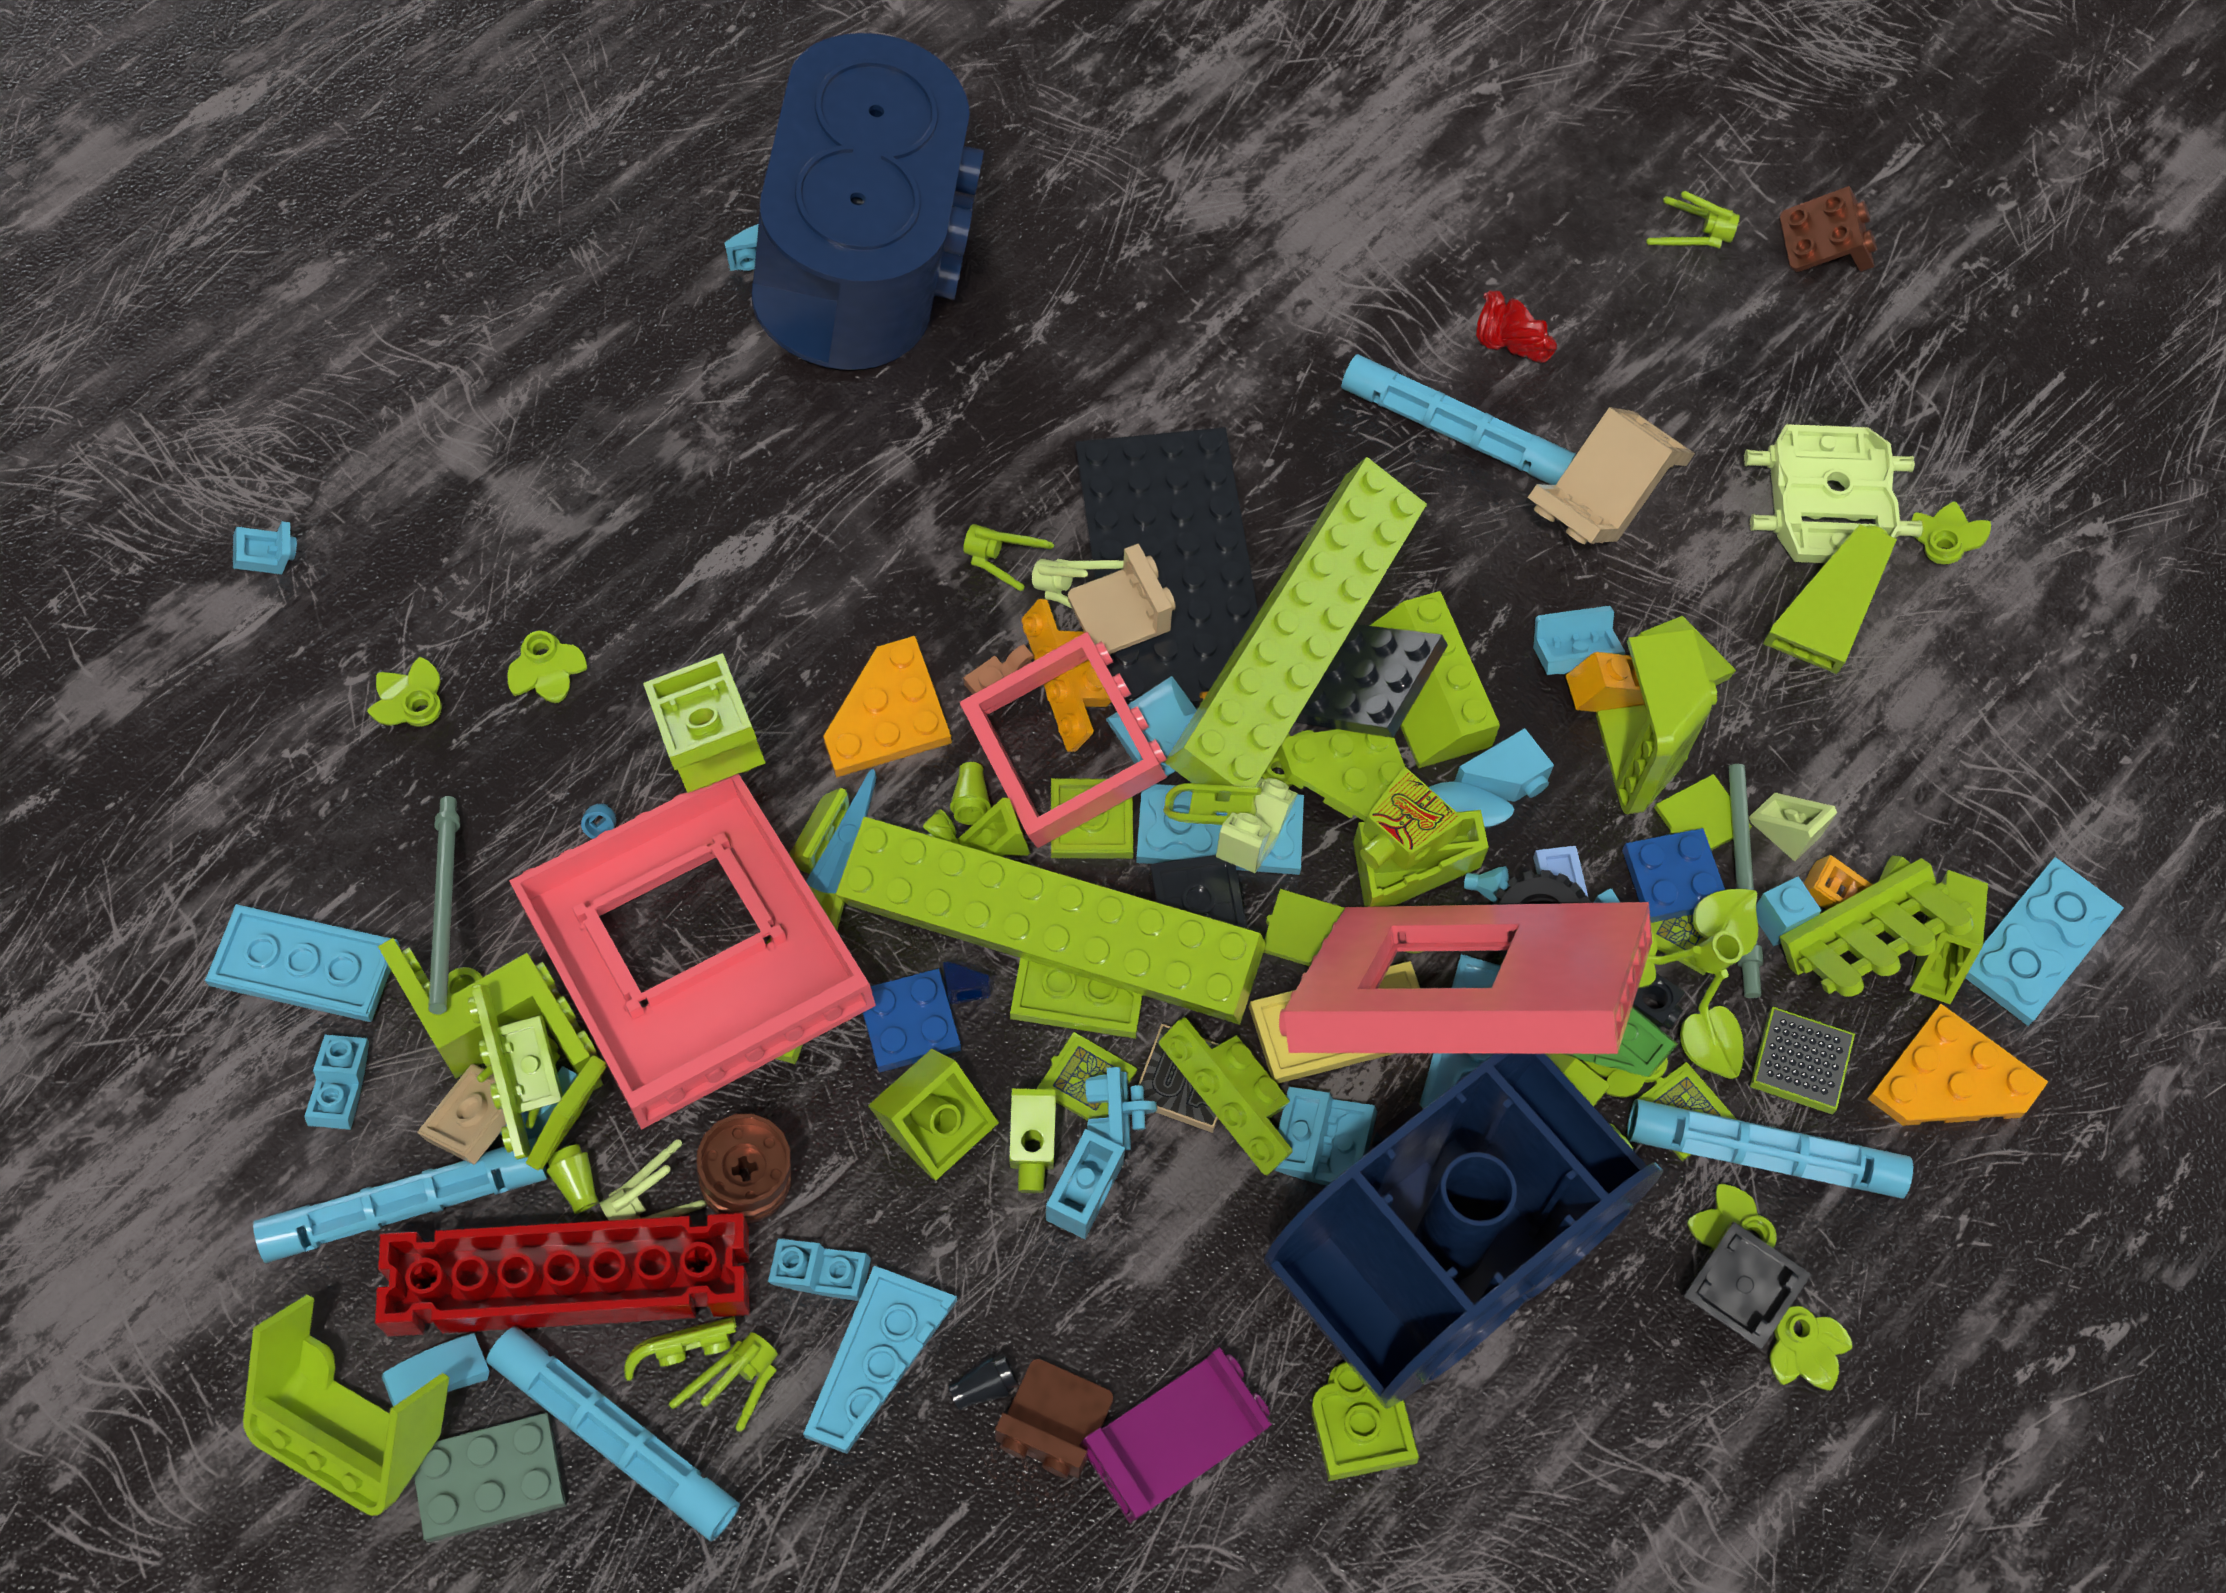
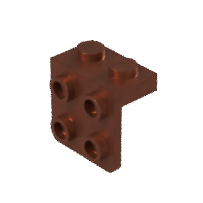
(1828, 230)
(1052, 1418)

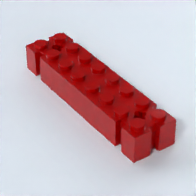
(563, 1274)

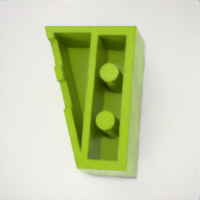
(1394, 885)

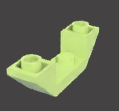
(1250, 838)

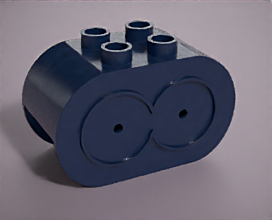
(863, 201)
(1458, 1222)

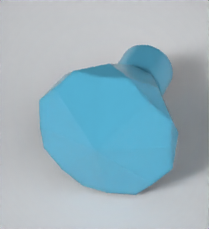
(1488, 882)

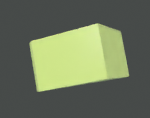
(1792, 822)

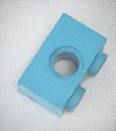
(1085, 1184)

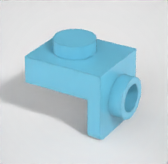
(263, 549)

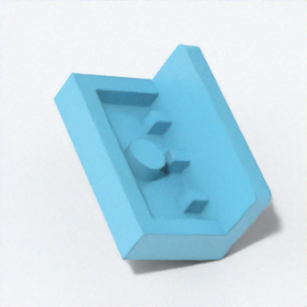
(1572, 636)

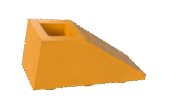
(1604, 683)

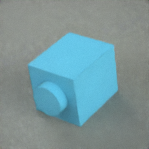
(1785, 909)

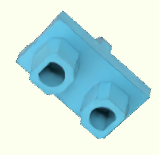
(1114, 1090)

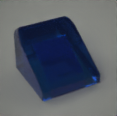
(965, 984)

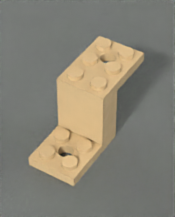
(1610, 477)

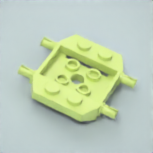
(1801, 467)

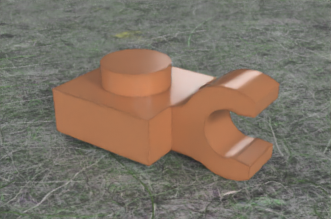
(994, 670)

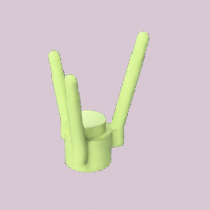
(1058, 575)
(625, 1201)

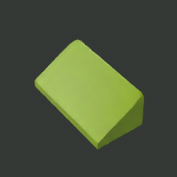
(819, 829)

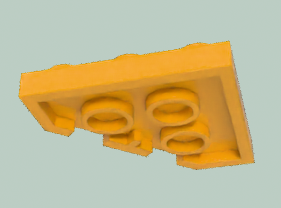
(887, 712)
(1955, 1076)

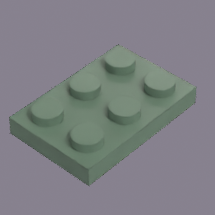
(489, 1478)

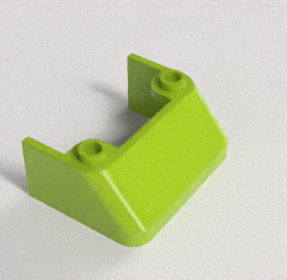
(1654, 739)
(325, 1428)

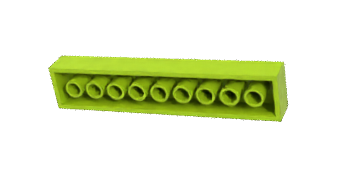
(1297, 631)
(1052, 919)

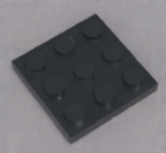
(1373, 680)

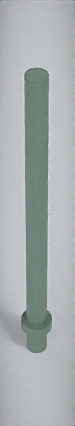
(446, 824)

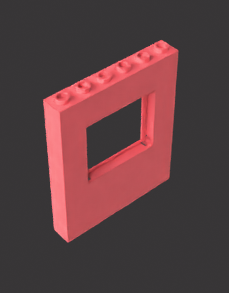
(1557, 992)
(724, 1011)

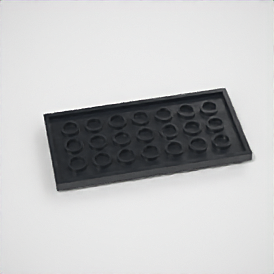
(1184, 511)

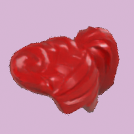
(1513, 327)

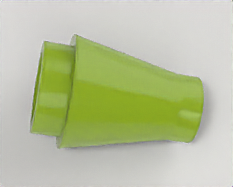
(970, 795)
(573, 1176)

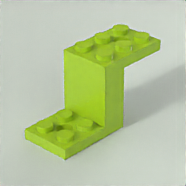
(704, 723)
(517, 993)

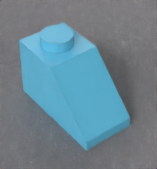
(1509, 768)

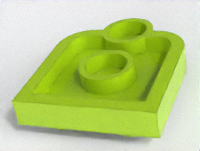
(1357, 1430)

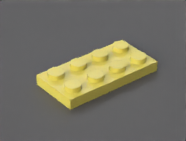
(1291, 1066)

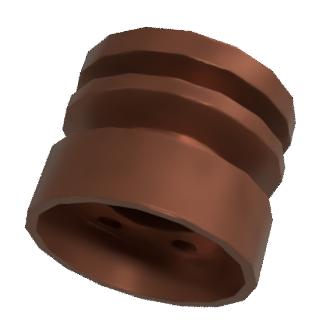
(738, 1144)

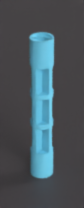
(1456, 420)
(1770, 1148)
(374, 1207)
(613, 1433)

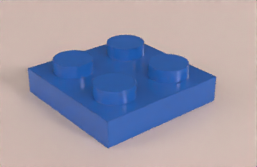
(1673, 872)
(910, 1020)

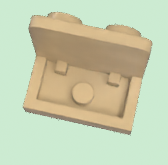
(1125, 604)

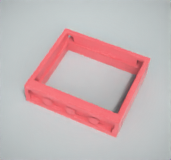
(1096, 799)

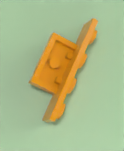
(1072, 690)

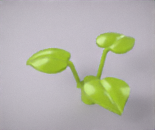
(1731, 929)

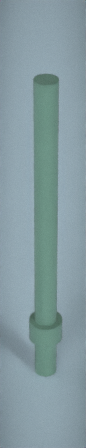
(1744, 875)

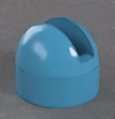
(607, 823)

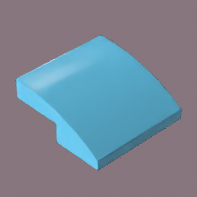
(1324, 1134)

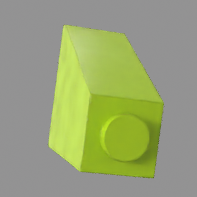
(1945, 969)

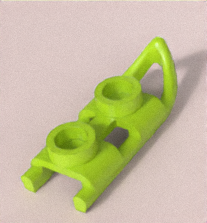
(1204, 804)
(671, 1346)

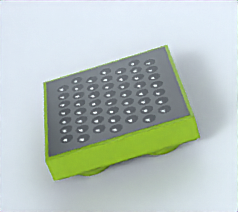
(1802, 1060)

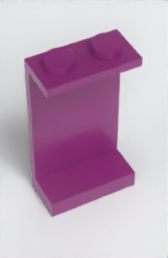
(1176, 1434)

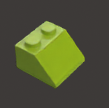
(934, 1113)

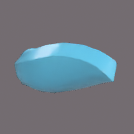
(1467, 797)

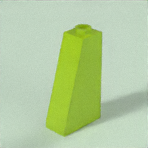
(1832, 606)

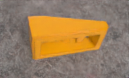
(1839, 875)

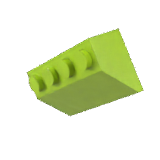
(1452, 708)

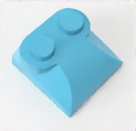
(1167, 715)

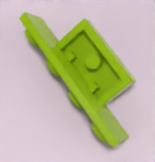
(520, 1065)
(1234, 1090)

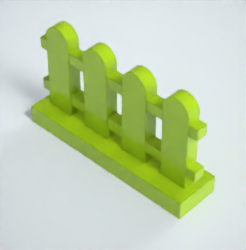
(1860, 918)

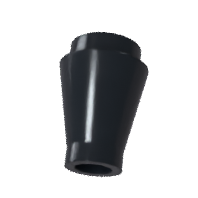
(985, 1382)

